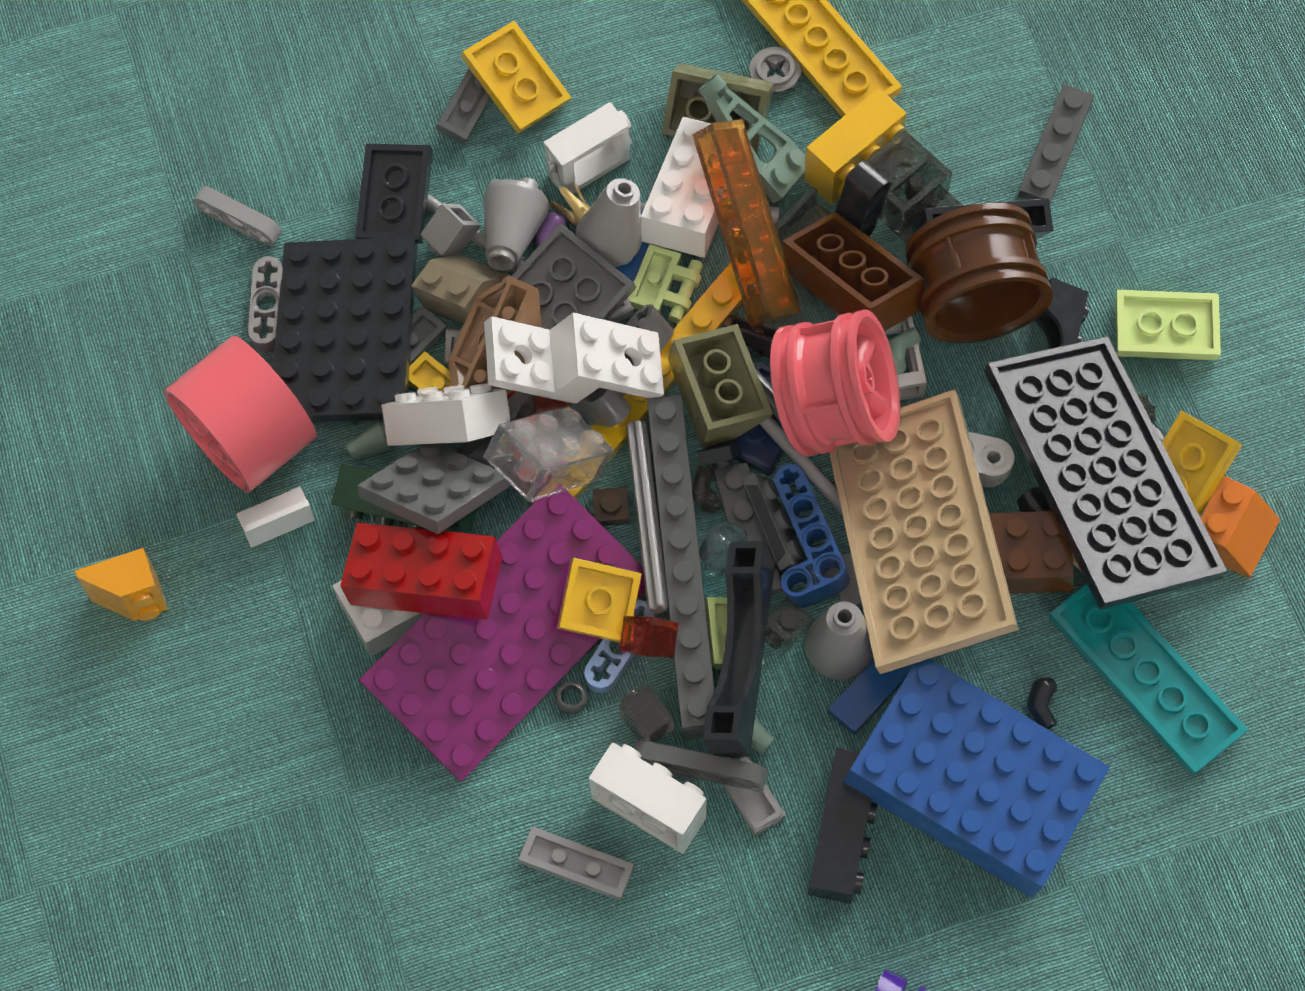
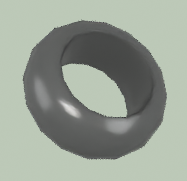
(571, 708)

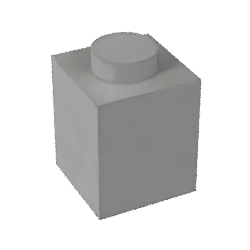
(450, 230)

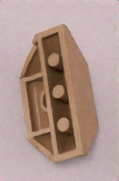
(506, 300)

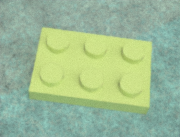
(1167, 325)

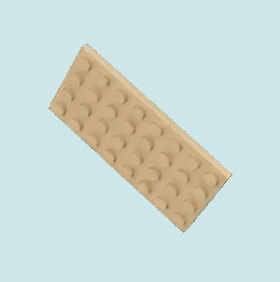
(922, 538)

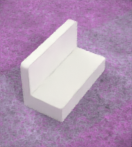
(275, 517)

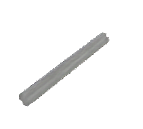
(647, 517)

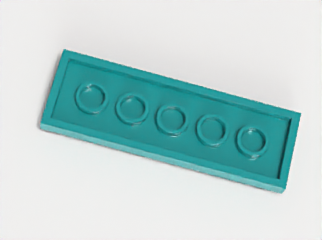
(1150, 678)

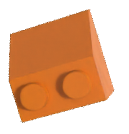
(1239, 525)

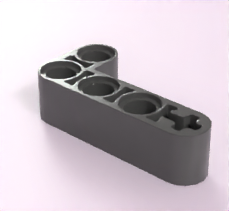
(607, 406)

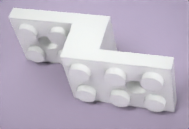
(573, 358)

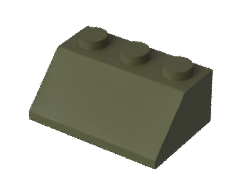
(687, 102)
(718, 384)

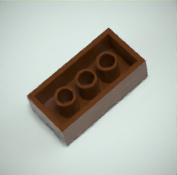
(852, 271)
(1033, 552)

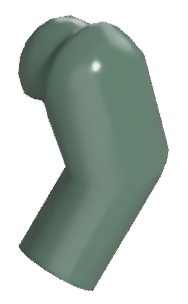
(900, 344)

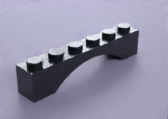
(734, 701)

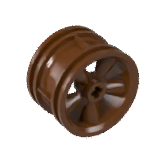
(979, 273)

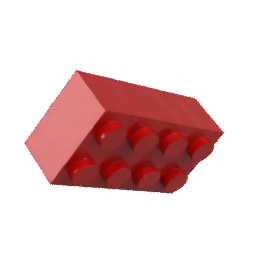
(422, 571)

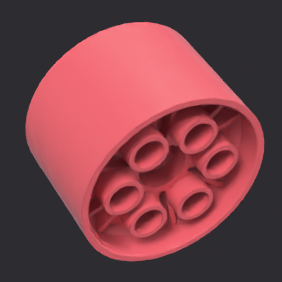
(240, 413)

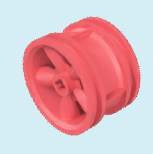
(835, 383)

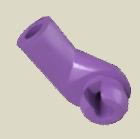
(550, 223)

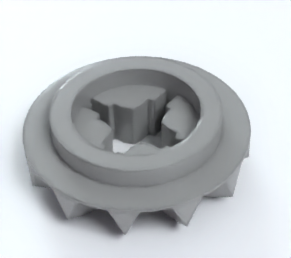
(776, 58)

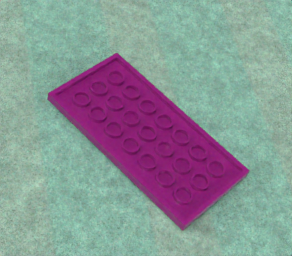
(473, 680)

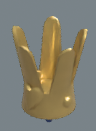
(579, 207)

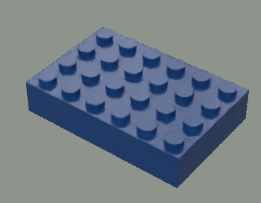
(977, 776)

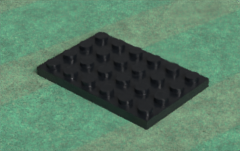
(346, 325)

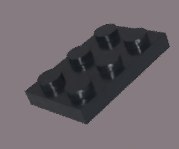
(394, 191)

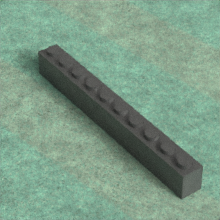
(681, 562)

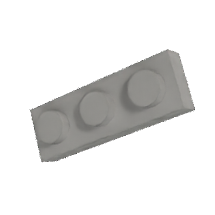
(576, 863)

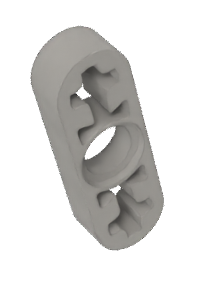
(237, 216)
(258, 291)

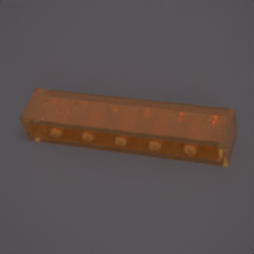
(746, 222)

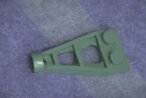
(788, 160)

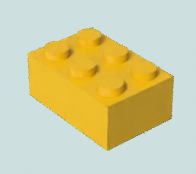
(851, 141)

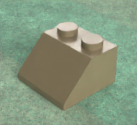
(452, 284)

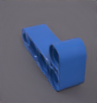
(809, 530)

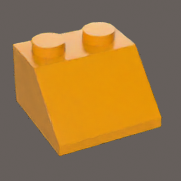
(125, 586)

